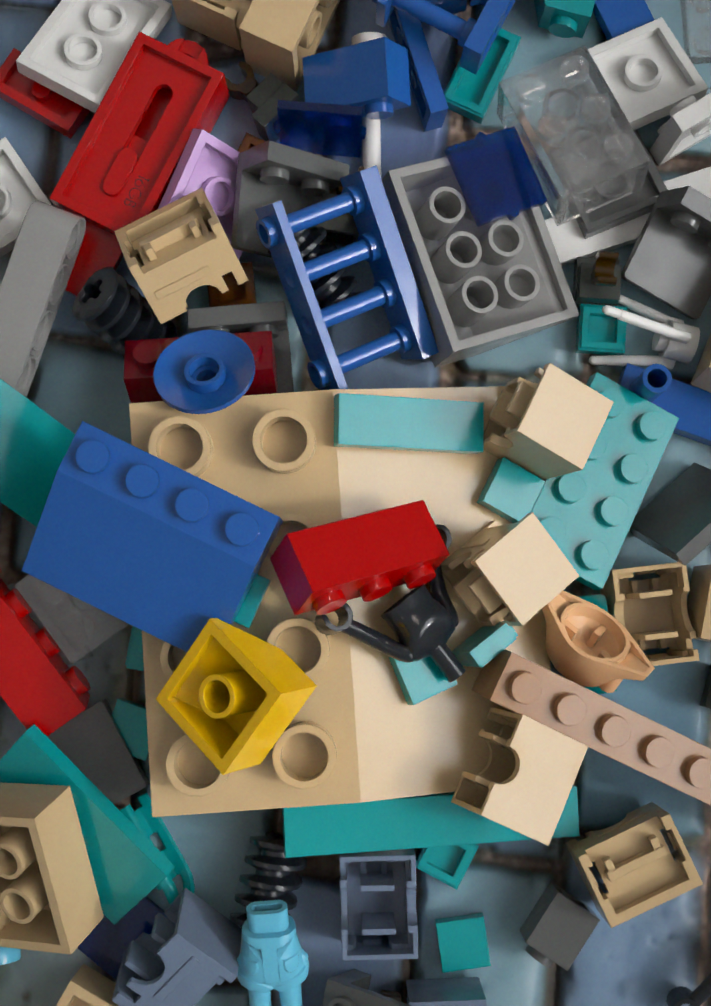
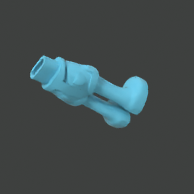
(271, 955)

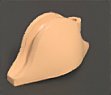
(591, 644)

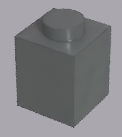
(558, 927)

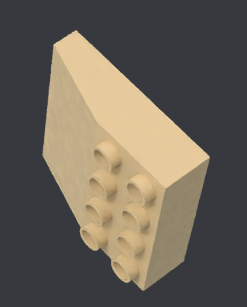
(355, 730)

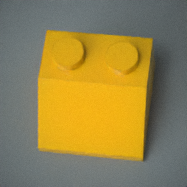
(234, 695)

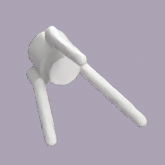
(671, 336)

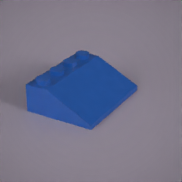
(147, 539)

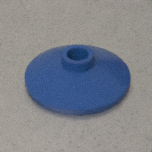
(204, 371)

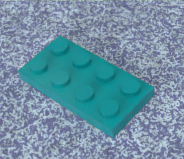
(595, 507)

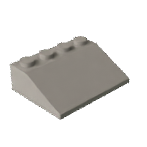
(475, 281)

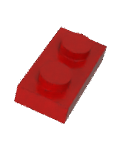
(39, 100)

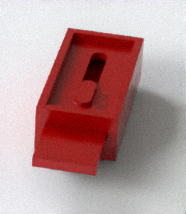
(136, 144)

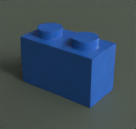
(360, 75)

